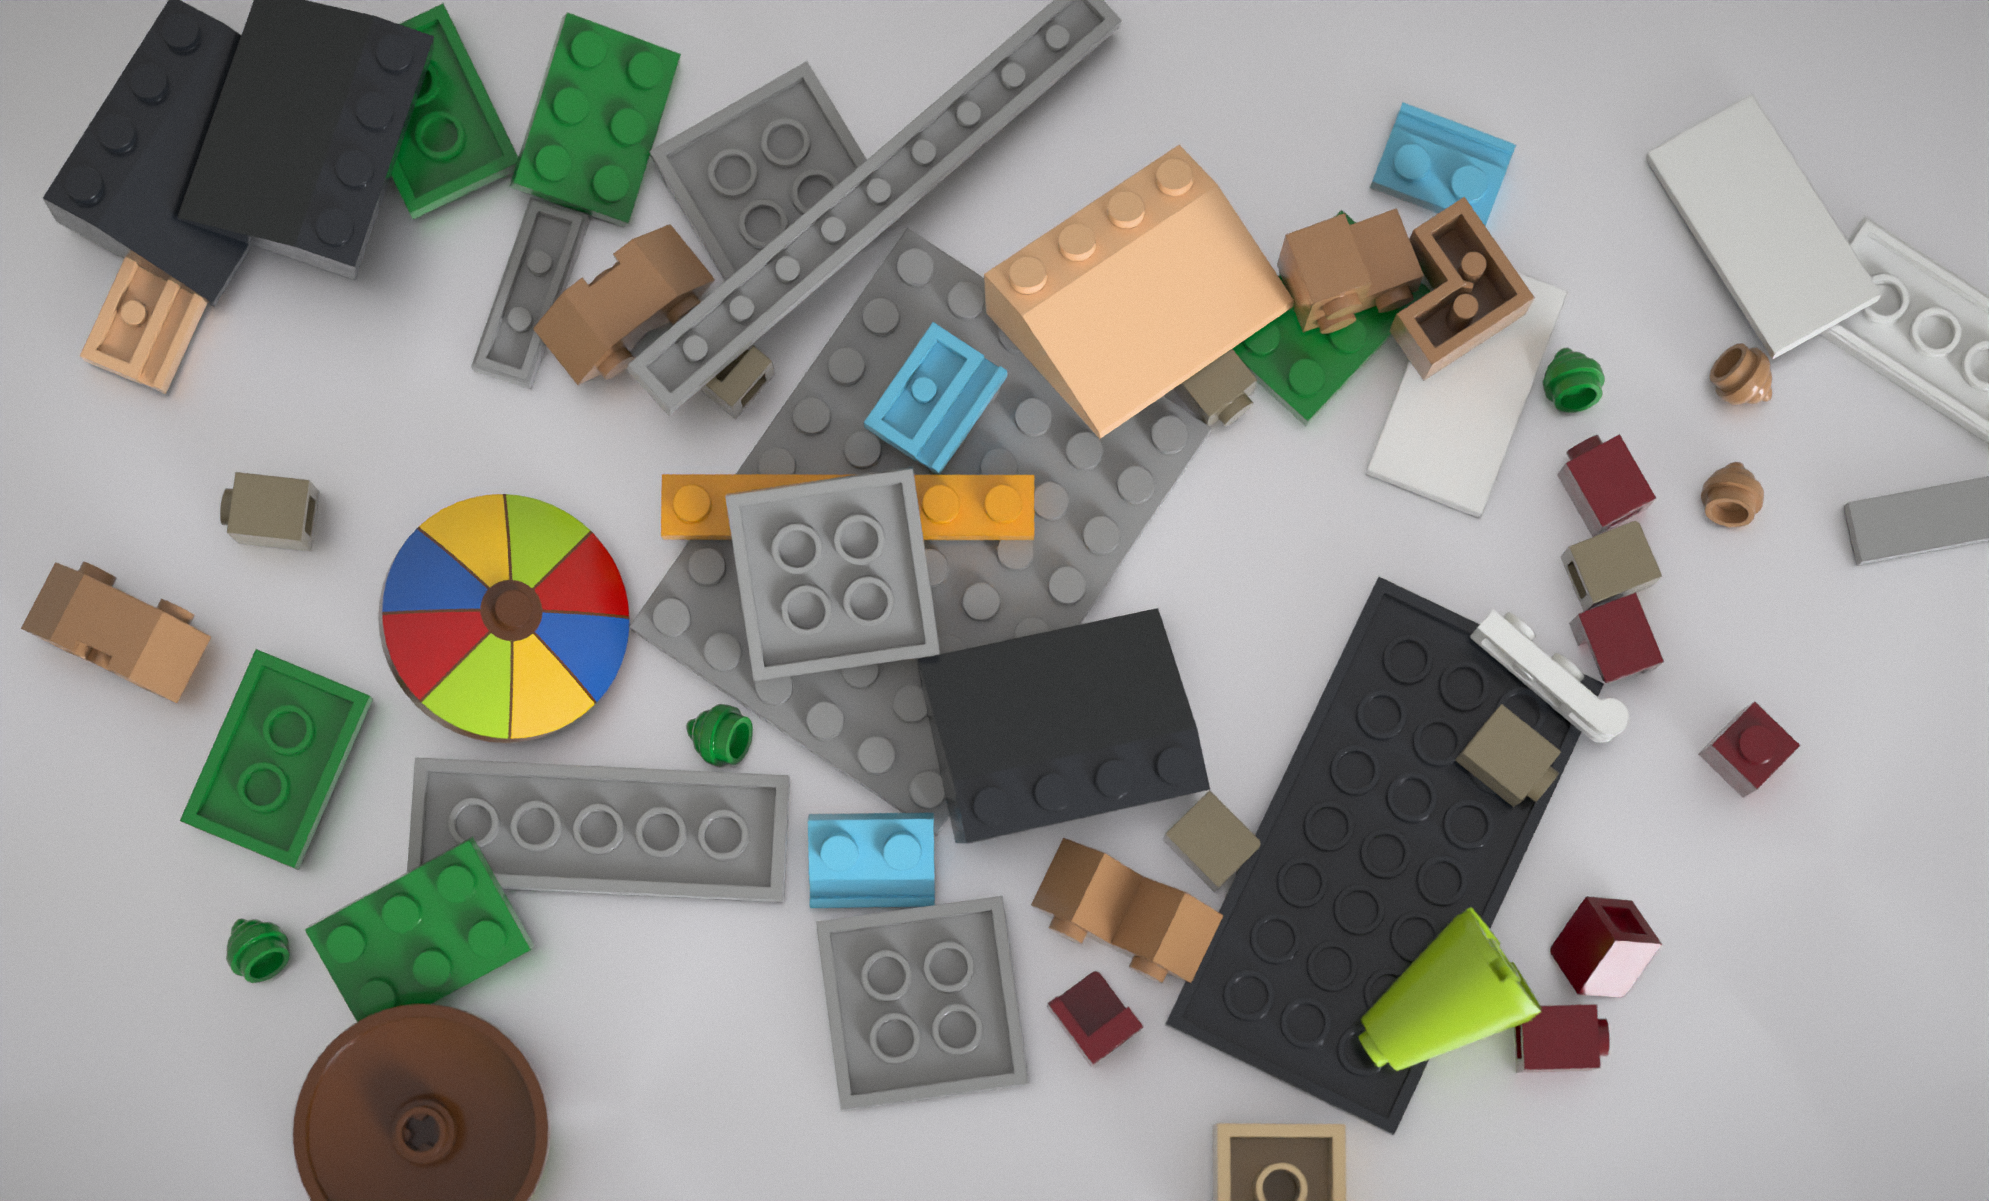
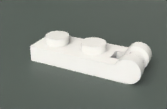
(1550, 677)

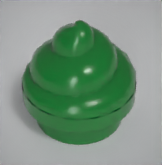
(1573, 381)
(721, 735)
(256, 950)

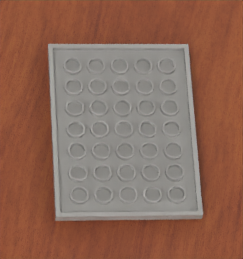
(1087, 517)

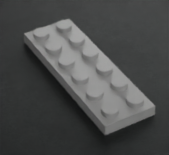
(607, 827)

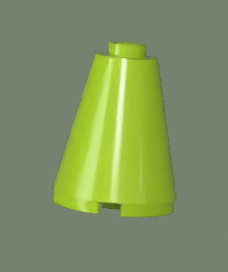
(1448, 998)

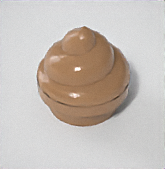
(1742, 375)
(1732, 496)

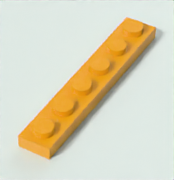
(948, 504)

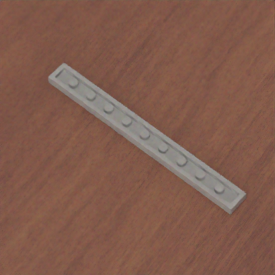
(870, 199)

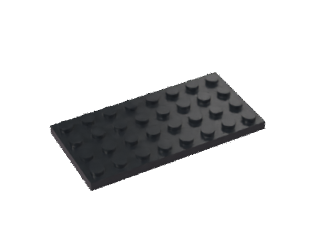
(1367, 856)

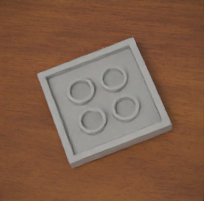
(758, 165)
(833, 574)
(921, 1003)

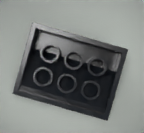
(308, 131)
(141, 151)
(1061, 726)

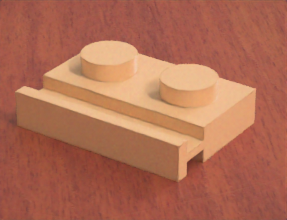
(143, 327)

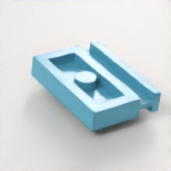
(1440, 162)
(935, 399)
(871, 860)

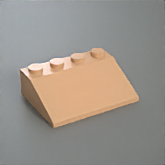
(1136, 291)

